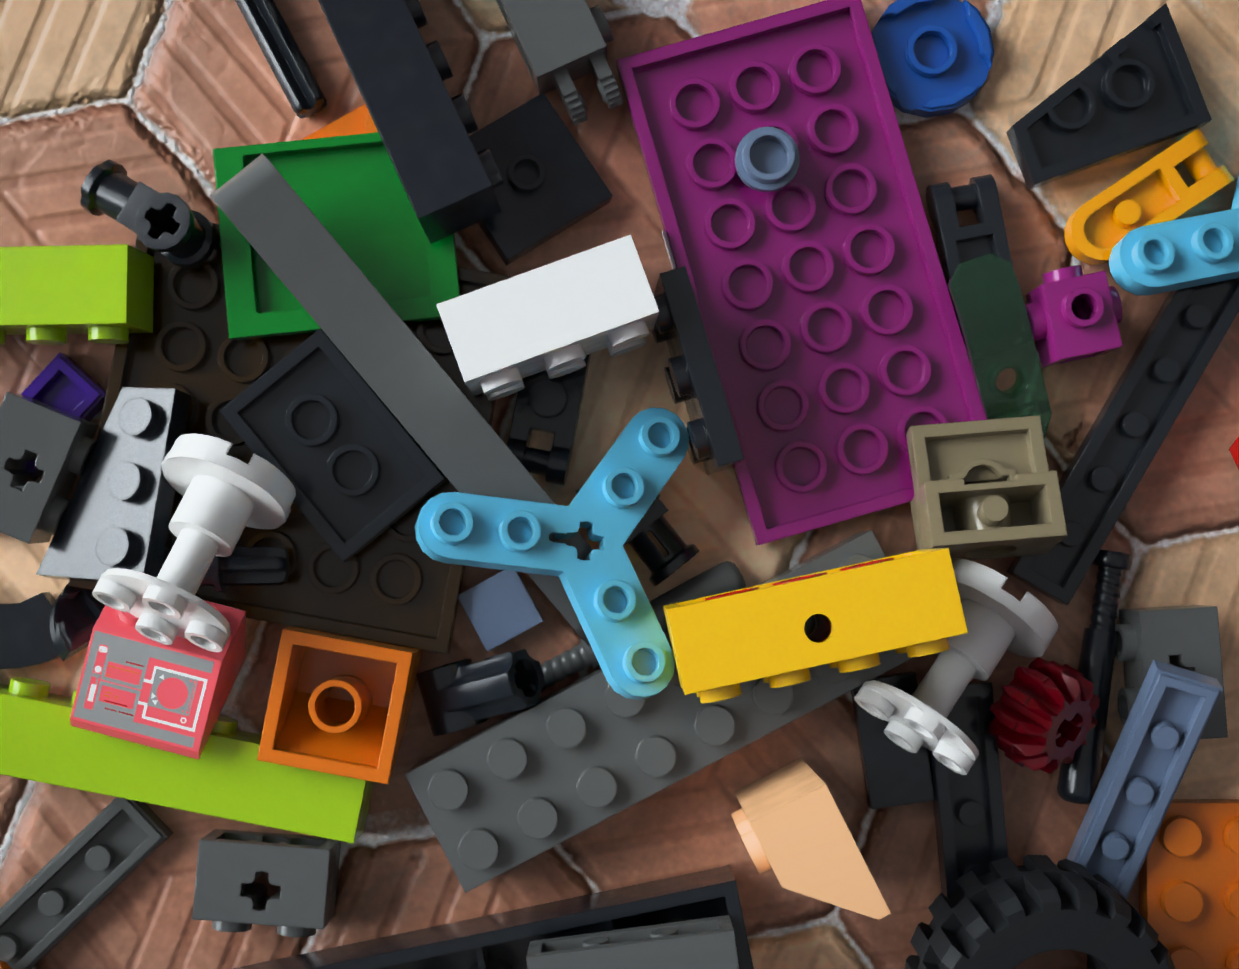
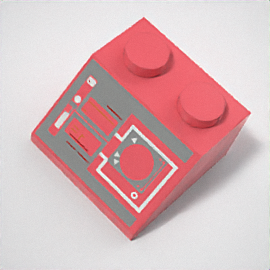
(156, 690)

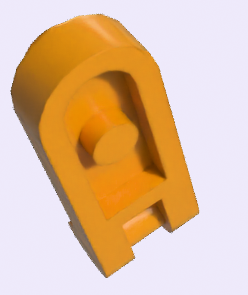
(1144, 198)

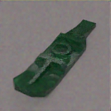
(999, 338)

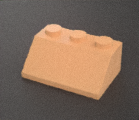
(801, 835)

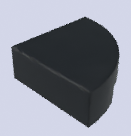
(73, 620)

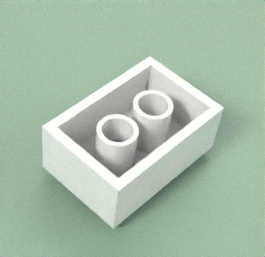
(550, 318)

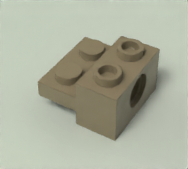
(984, 489)

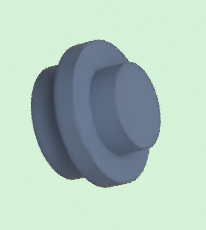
(767, 159)

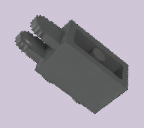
(561, 45)

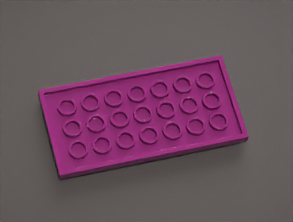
(810, 294)

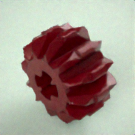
(1044, 715)

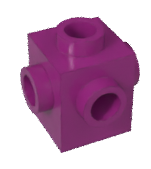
(1074, 316)

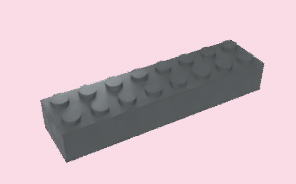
(597, 753)

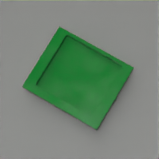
(363, 207)

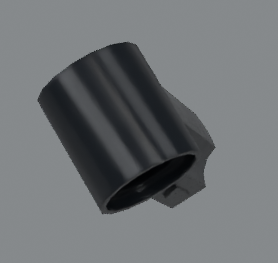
(470, 692)

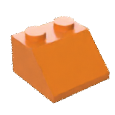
(338, 704)

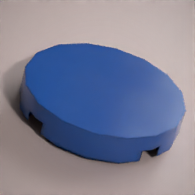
(933, 54)

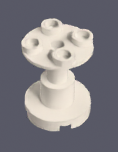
(216, 505)
(994, 625)

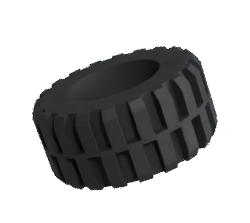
(1035, 910)

